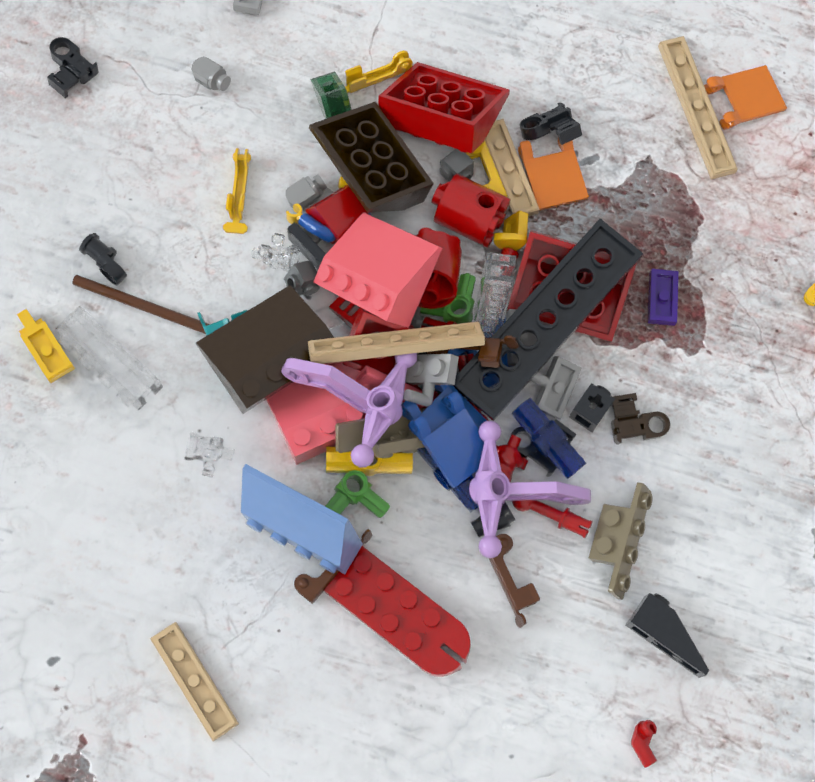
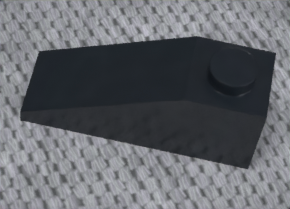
(663, 629)

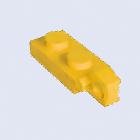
(44, 347)

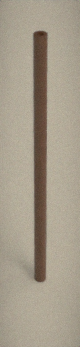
(138, 303)

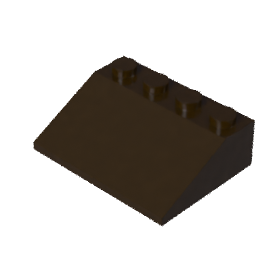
(373, 159)
(255, 346)

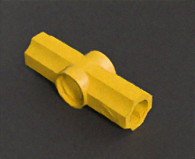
(341, 463)

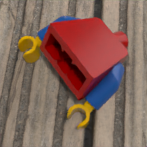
(331, 215)

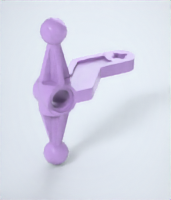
(371, 402)
(492, 489)

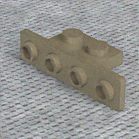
(395, 439)
(618, 538)

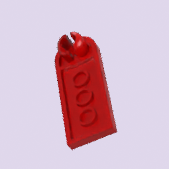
(401, 614)

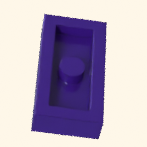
(663, 297)

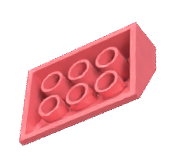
(379, 269)
(309, 416)

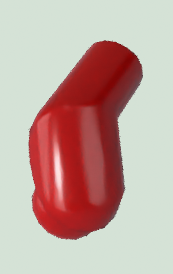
(641, 740)

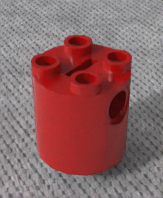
(469, 209)
(444, 279)

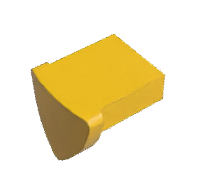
(514, 232)

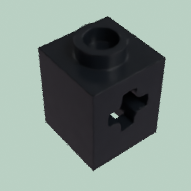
(589, 417)

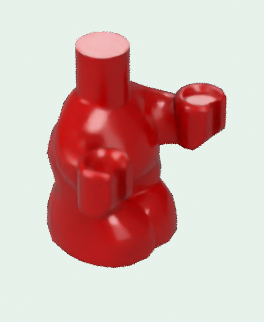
(510, 457)

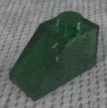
(331, 94)

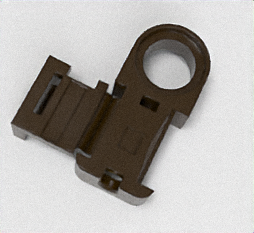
(629, 423)

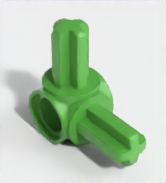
(462, 301)
(365, 496)

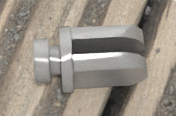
(210, 74)
(305, 191)

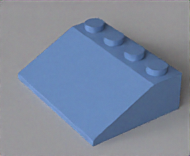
(298, 521)

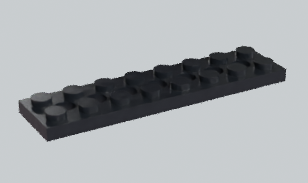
(568, 317)

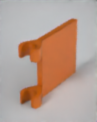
(750, 94)
(554, 177)

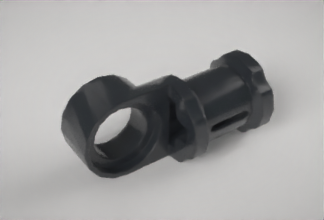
(104, 258)

